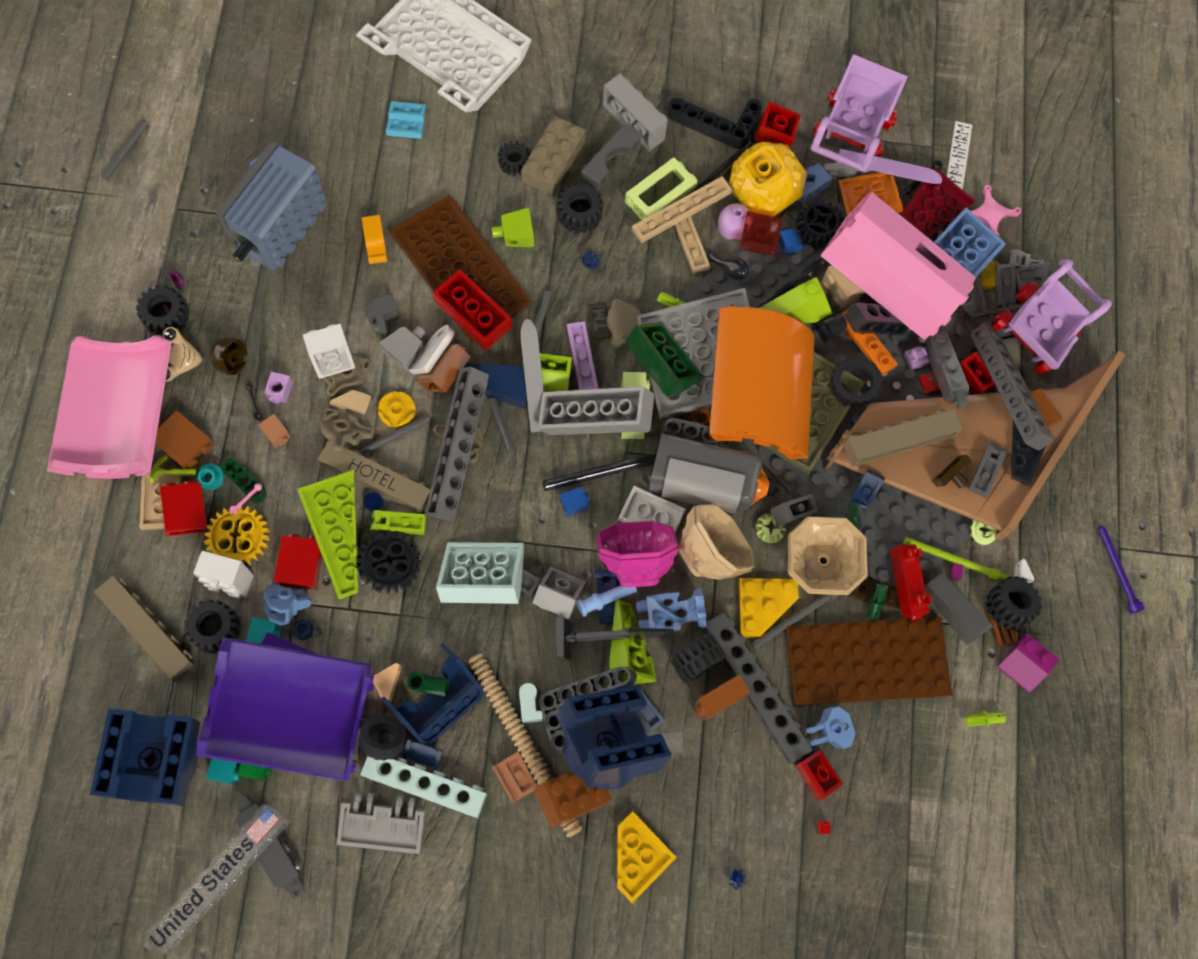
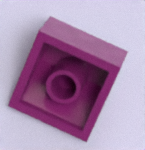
(1028, 663)

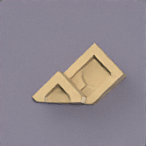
(352, 400)

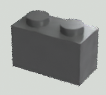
(794, 510)

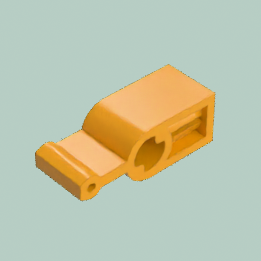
(374, 239)

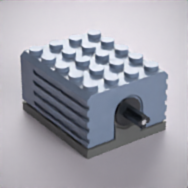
(272, 207)

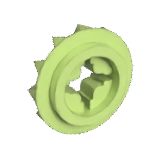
(764, 533)
(982, 537)

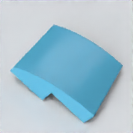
(406, 120)

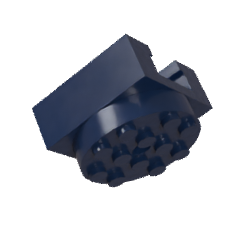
(606, 739)
(125, 755)

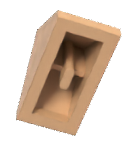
(387, 680)

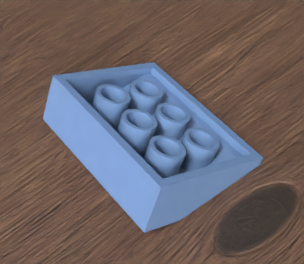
(970, 242)

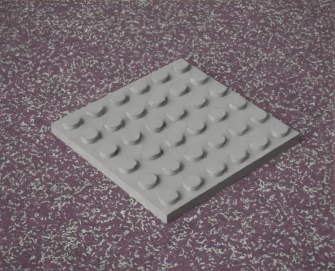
(696, 331)

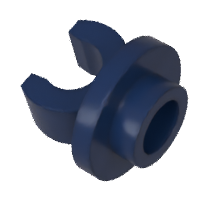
(590, 260)

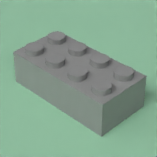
(635, 110)

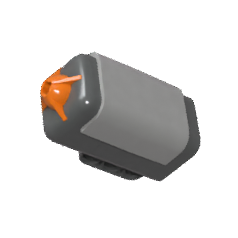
(704, 473)

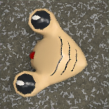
(182, 354)

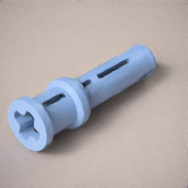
(597, 600)

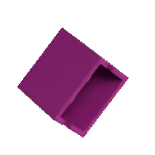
(176, 278)
(956, 572)

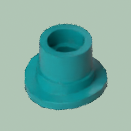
(210, 476)

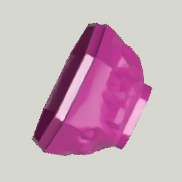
(638, 551)

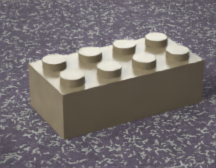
(553, 155)

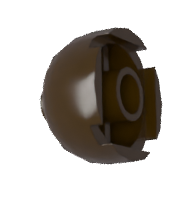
(228, 355)

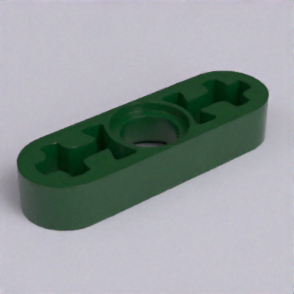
(241, 473)

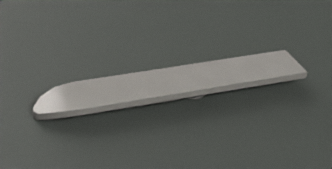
(532, 372)

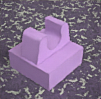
(916, 357)

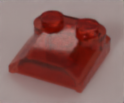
(760, 233)

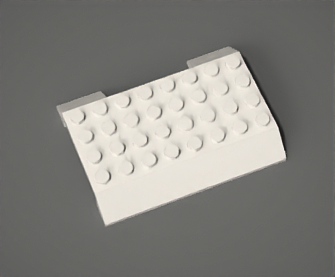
(453, 44)

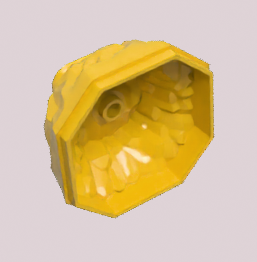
(768, 190)

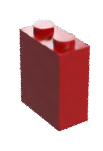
(182, 508)
(298, 562)

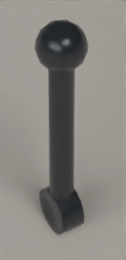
(257, 416)

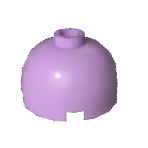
(732, 221)

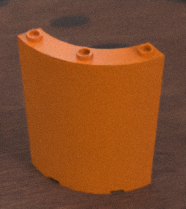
(763, 380)

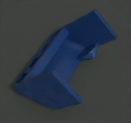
(437, 713)

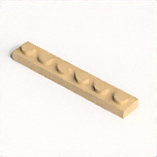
(681, 209)

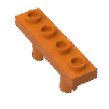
(872, 348)

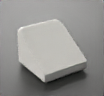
(1023, 571)

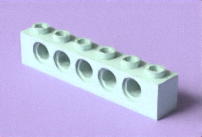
(472, 807)

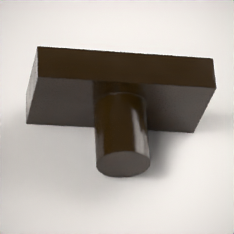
(953, 473)

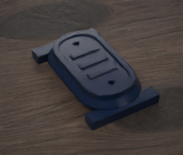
(422, 754)

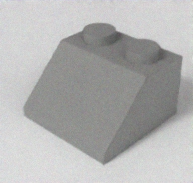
(559, 592)

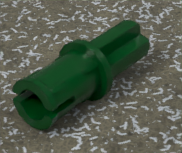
(877, 600)

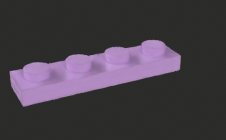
(582, 356)

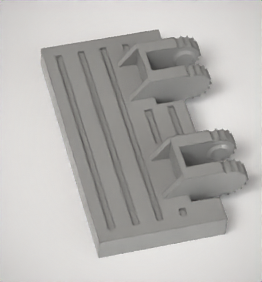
(381, 828)

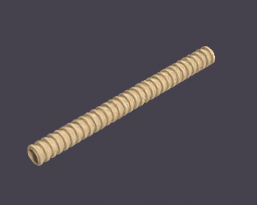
(515, 728)

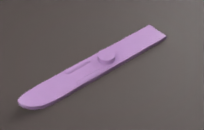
(895, 168)

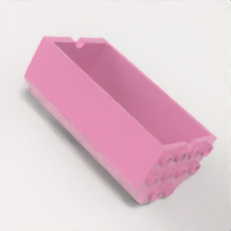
(899, 266)

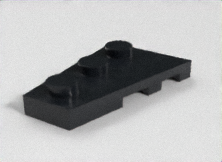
(1024, 458)

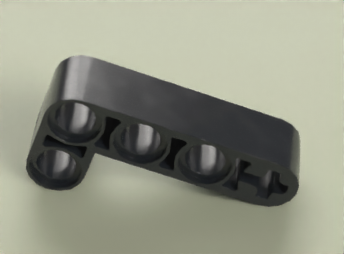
(829, 326)

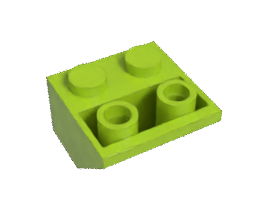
(555, 372)

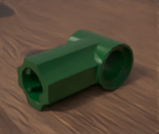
(429, 685)

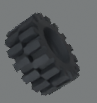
(506, 151)

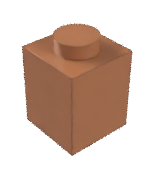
(274, 431)

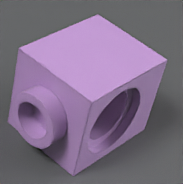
(278, 380)

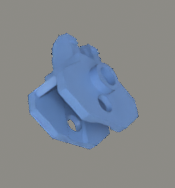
(284, 602)
(833, 728)

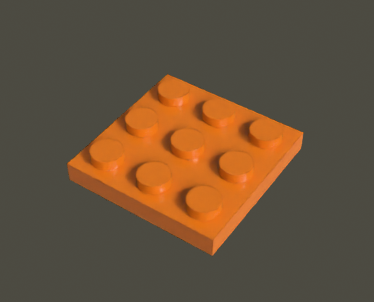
(881, 184)

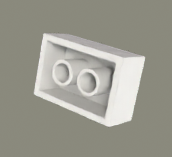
(329, 350)
(223, 575)

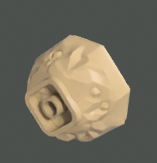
(835, 543)
(714, 544)

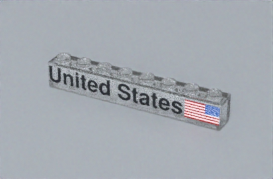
(218, 878)

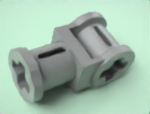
(1022, 260)

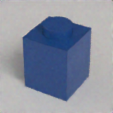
(574, 501)

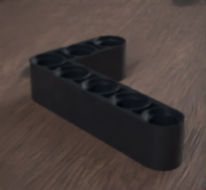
(716, 122)
(578, 688)

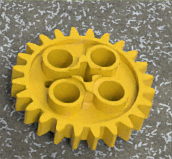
(255, 536)

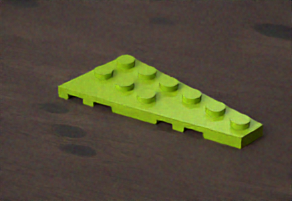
(333, 522)

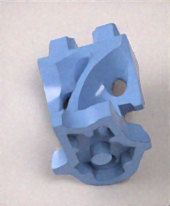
(660, 613)

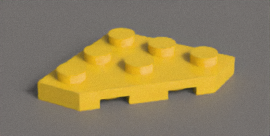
(764, 603)
(639, 857)

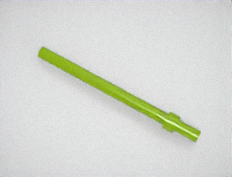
(992, 573)

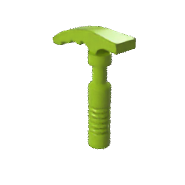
(157, 470)

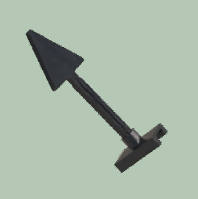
(565, 638)

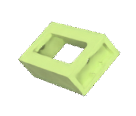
(688, 183)

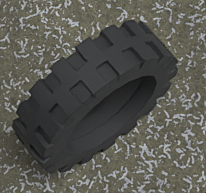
(864, 366)

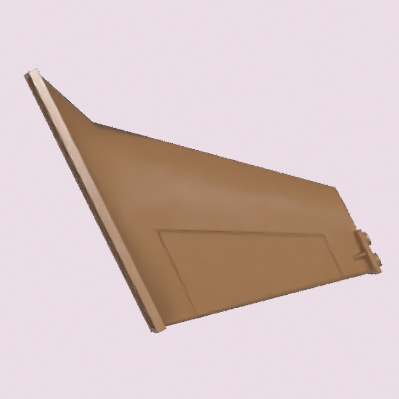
(982, 422)

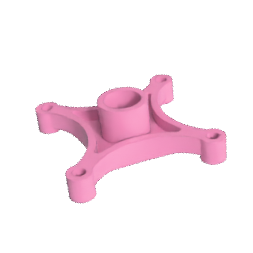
(992, 212)

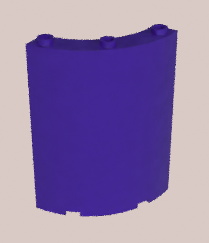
(285, 709)

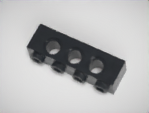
(873, 320)

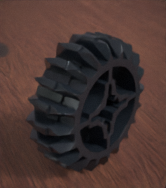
(822, 216)

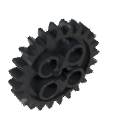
(393, 578)

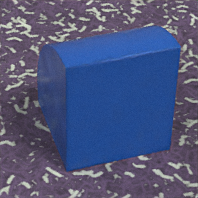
(789, 241)

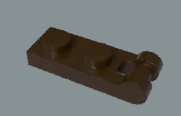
(869, 587)

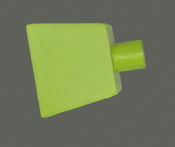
(515, 229)

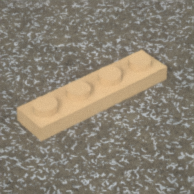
(692, 245)

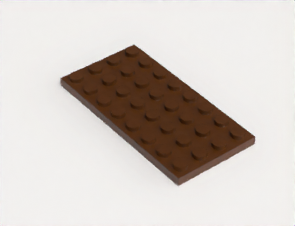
(444, 241)
(867, 661)

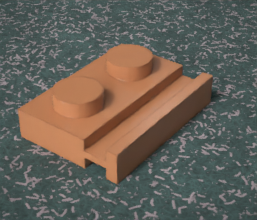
(515, 777)

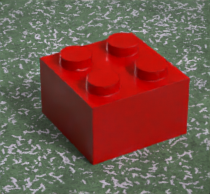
(777, 125)

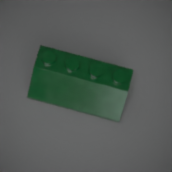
(663, 358)

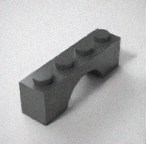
(624, 142)

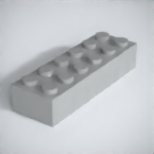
(596, 411)

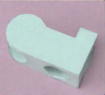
(527, 701)

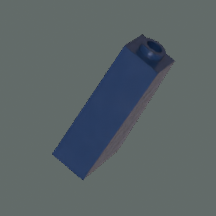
(504, 383)

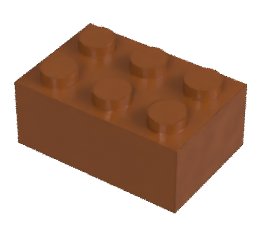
(569, 798)

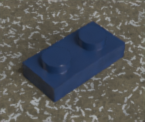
(867, 489)

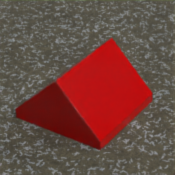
(819, 775)

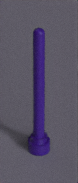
(1134, 604)

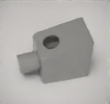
(403, 346)

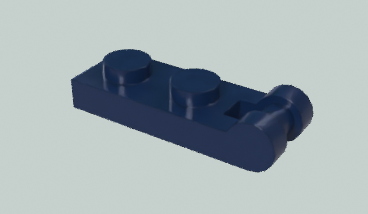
(606, 615)

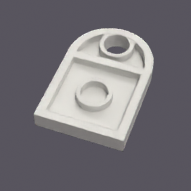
(432, 351)

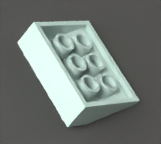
(481, 573)

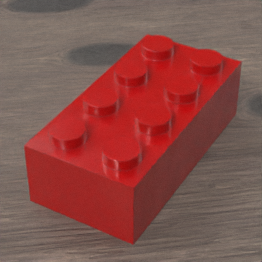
(472, 310)

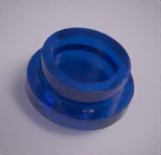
(372, 501)
(737, 879)

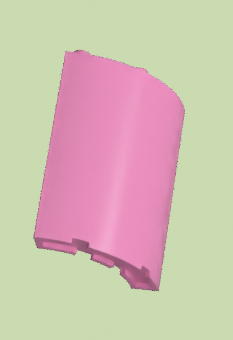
(110, 408)

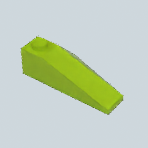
(804, 303)
(630, 651)

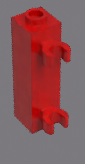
(910, 581)

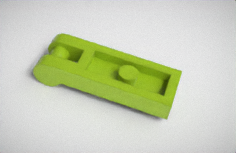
(399, 522)

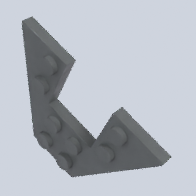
(976, 306)

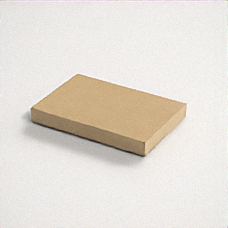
(150, 504)

